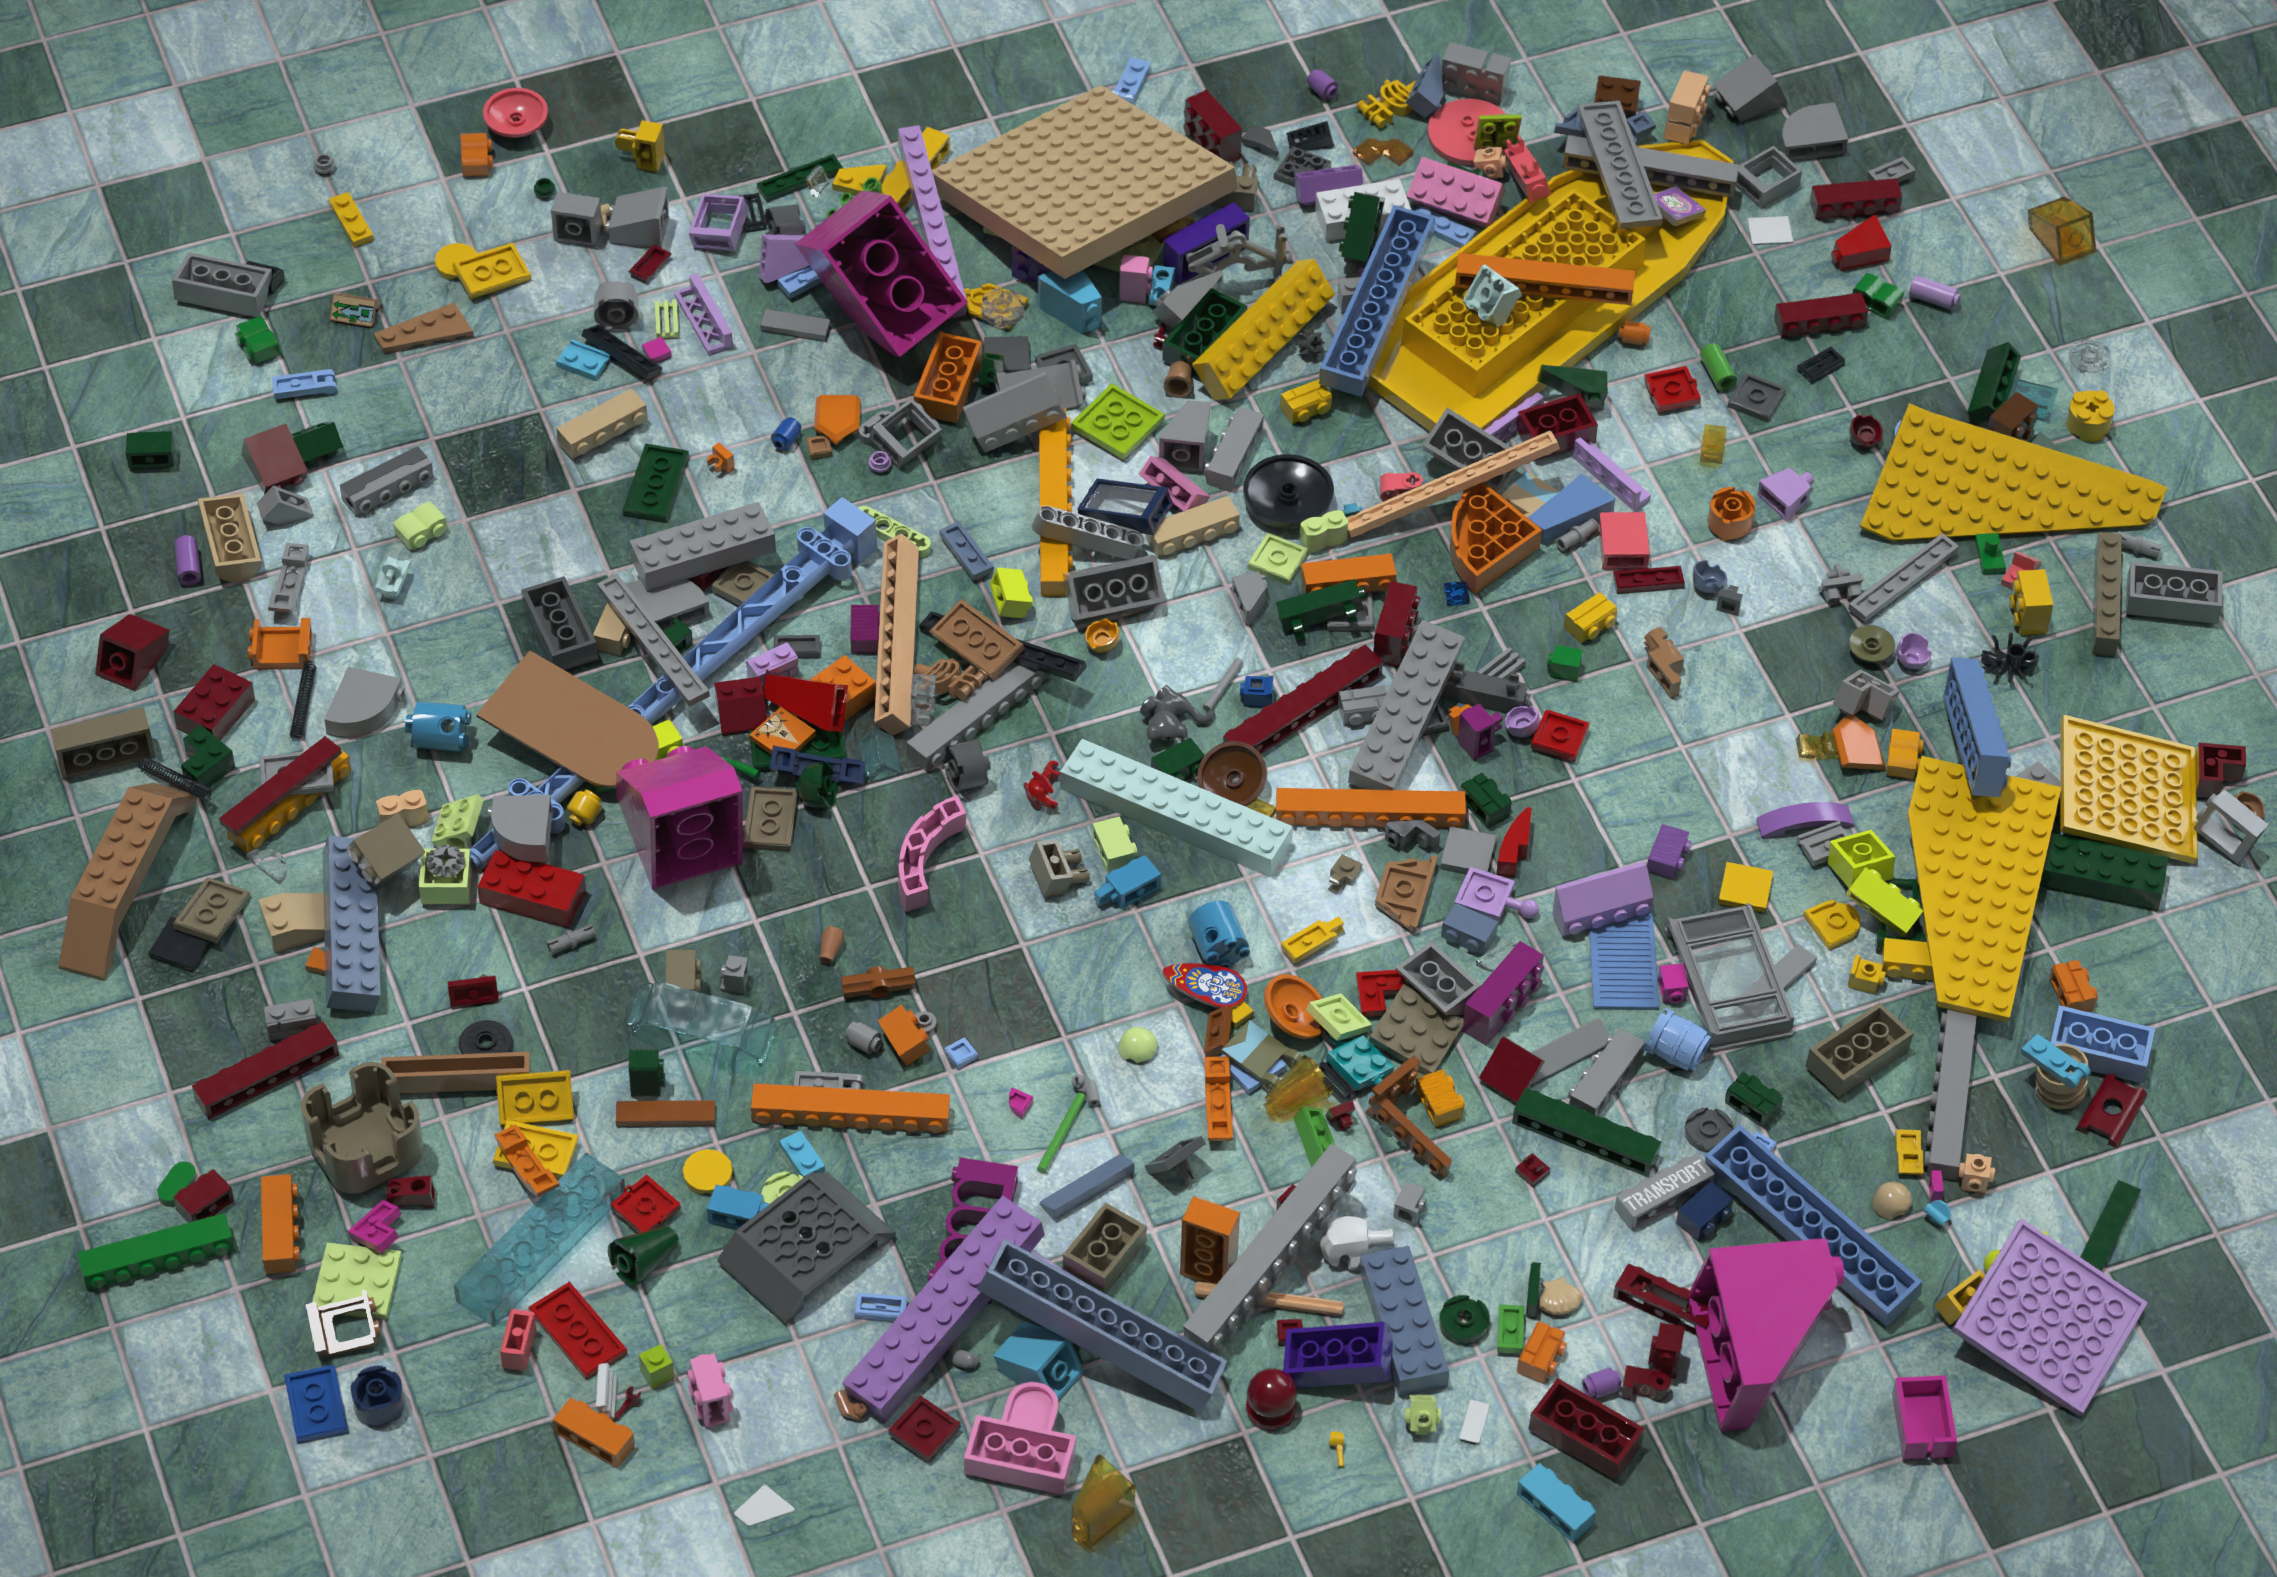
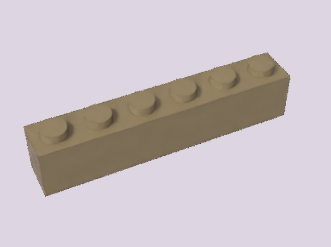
(2107, 594)

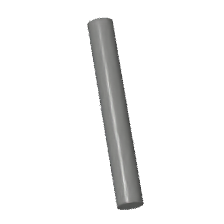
(1223, 684)

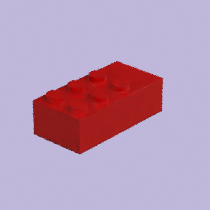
(532, 889)

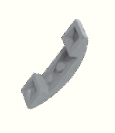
(290, 579)

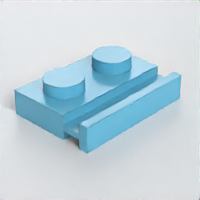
(583, 360)

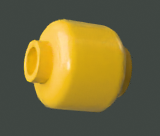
(584, 807)

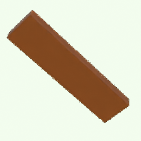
(665, 1113)

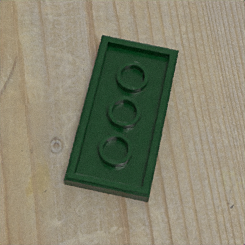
(656, 483)
(824, 744)

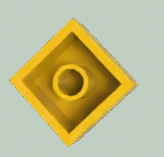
(2031, 602)

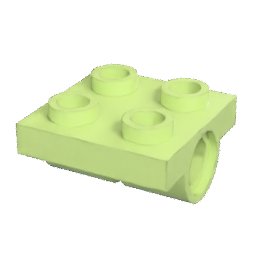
(457, 822)

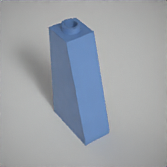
(1571, 508)

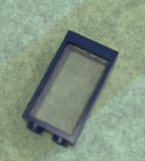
(1127, 504)

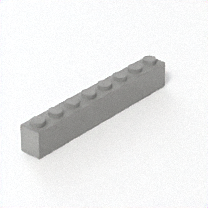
(1663, 168)
(974, 713)
(1951, 1094)

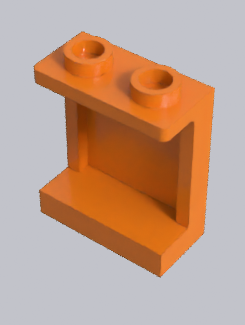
(280, 646)

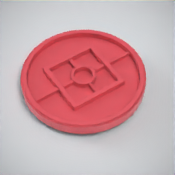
(1454, 129)

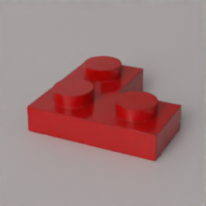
(1373, 987)

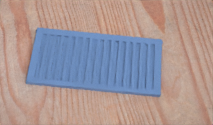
(1624, 964)

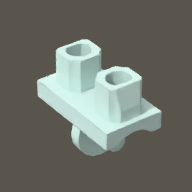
(392, 577)

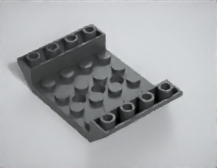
(783, 1266)

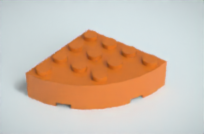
(1489, 536)

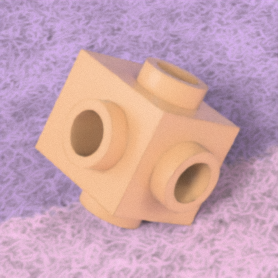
(1491, 161)
(1976, 1173)

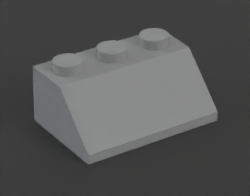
(1439, 979)

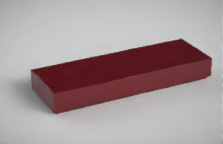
(1648, 579)

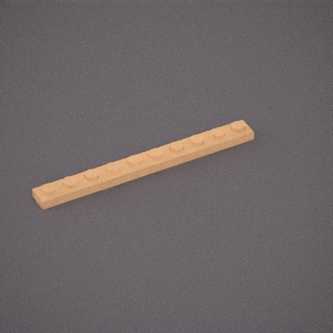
(1452, 483)

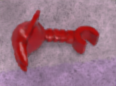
(1039, 786)

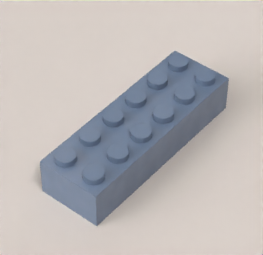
(1401, 1303)

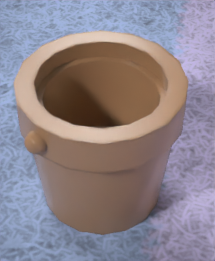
(1178, 380)

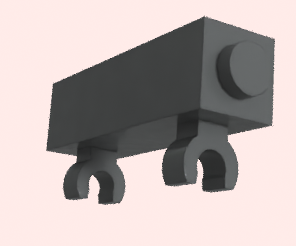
(1485, 690)

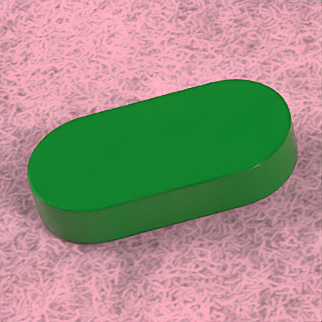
(179, 1177)

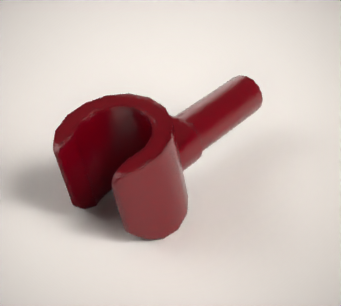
(1159, 337)
(629, 1401)

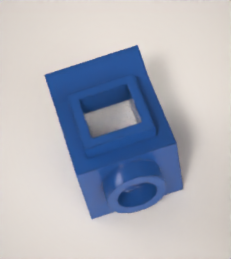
(1257, 691)

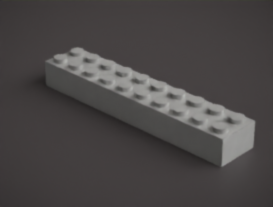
(1272, 1251)

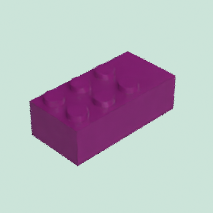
(1503, 993)

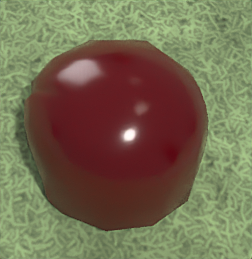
(1865, 431)

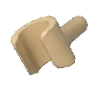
(605, 212)

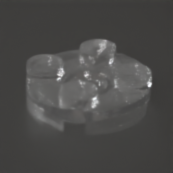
(1002, 317)

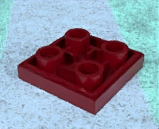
(1511, 1068)

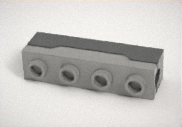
(386, 481)

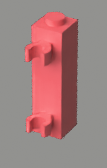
(1526, 171)

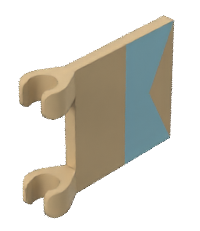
(1529, 494)

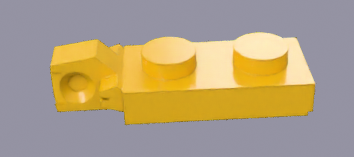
(1312, 939)

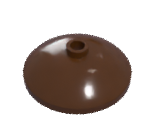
(1231, 761)

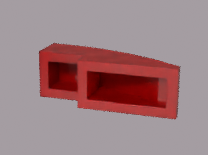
(1514, 844)

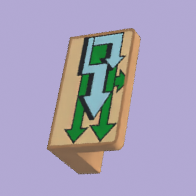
(354, 309)

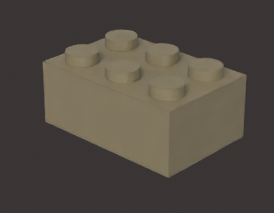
(1105, 1248)

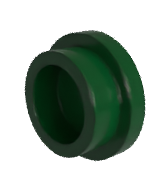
(544, 188)

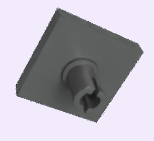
(1176, 1158)

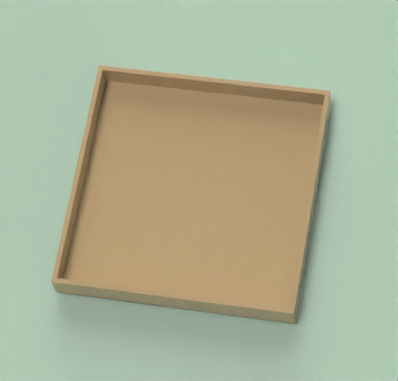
(1083, 181)

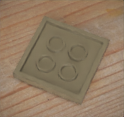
(1417, 1029)

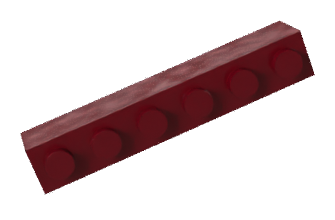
(265, 1070)

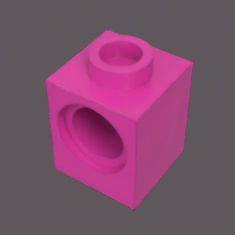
(1673, 983)

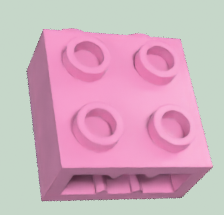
(709, 1390)

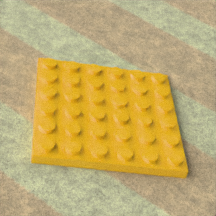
(2128, 789)

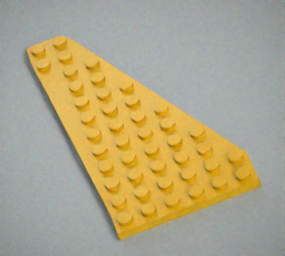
(1981, 482)

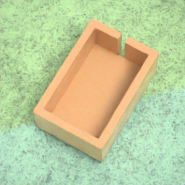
(1687, 107)

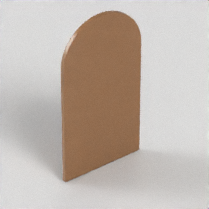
(569, 721)

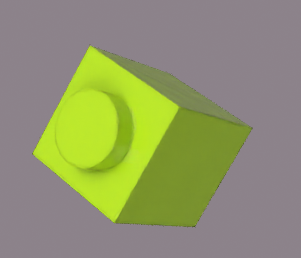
(656, 1366)

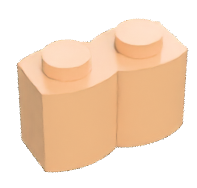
(409, 805)

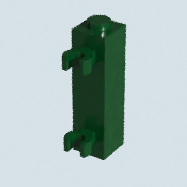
(1320, 607)

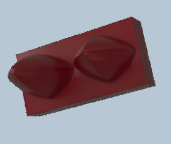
(473, 991)

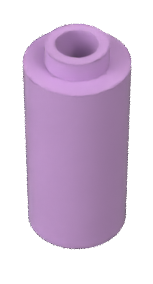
(1934, 292)

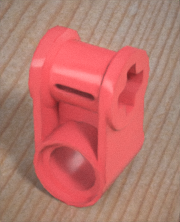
(1398, 483)

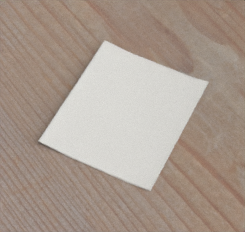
(1770, 230)

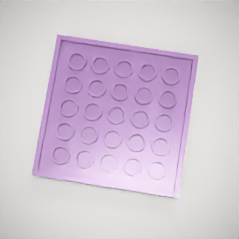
(2049, 1317)

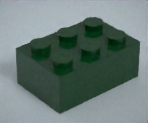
(1362, 226)

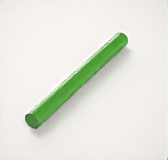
(1061, 1133)

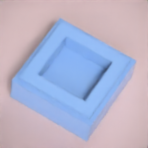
(961, 1053)

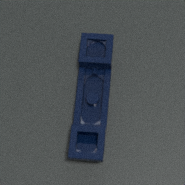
(792, 763)

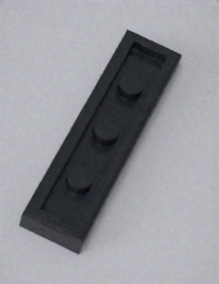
(621, 351)

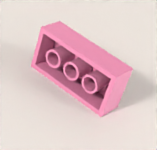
(1455, 193)

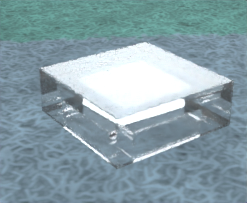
(817, 181)

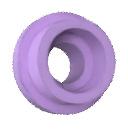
(879, 461)

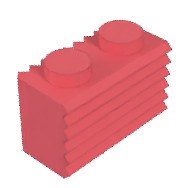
(518, 1339)

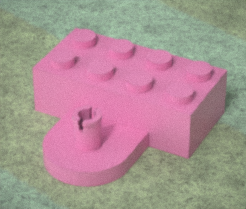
(1023, 1444)

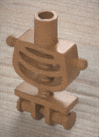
(952, 679)

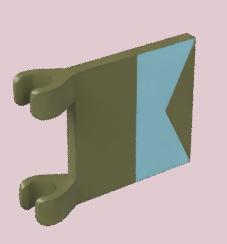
(1258, 1052)

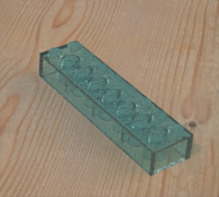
(539, 1240)

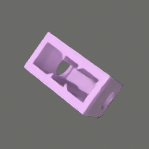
(1786, 491)

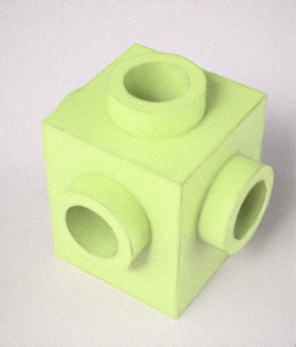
(1419, 1406)

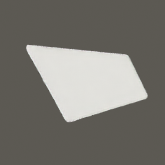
(763, 1506)

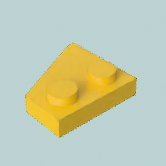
(852, 178)

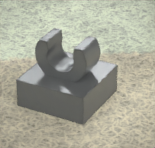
(1729, 600)

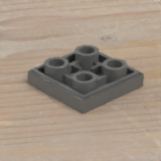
(1298, 162)

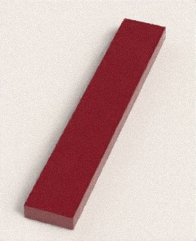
(280, 786)

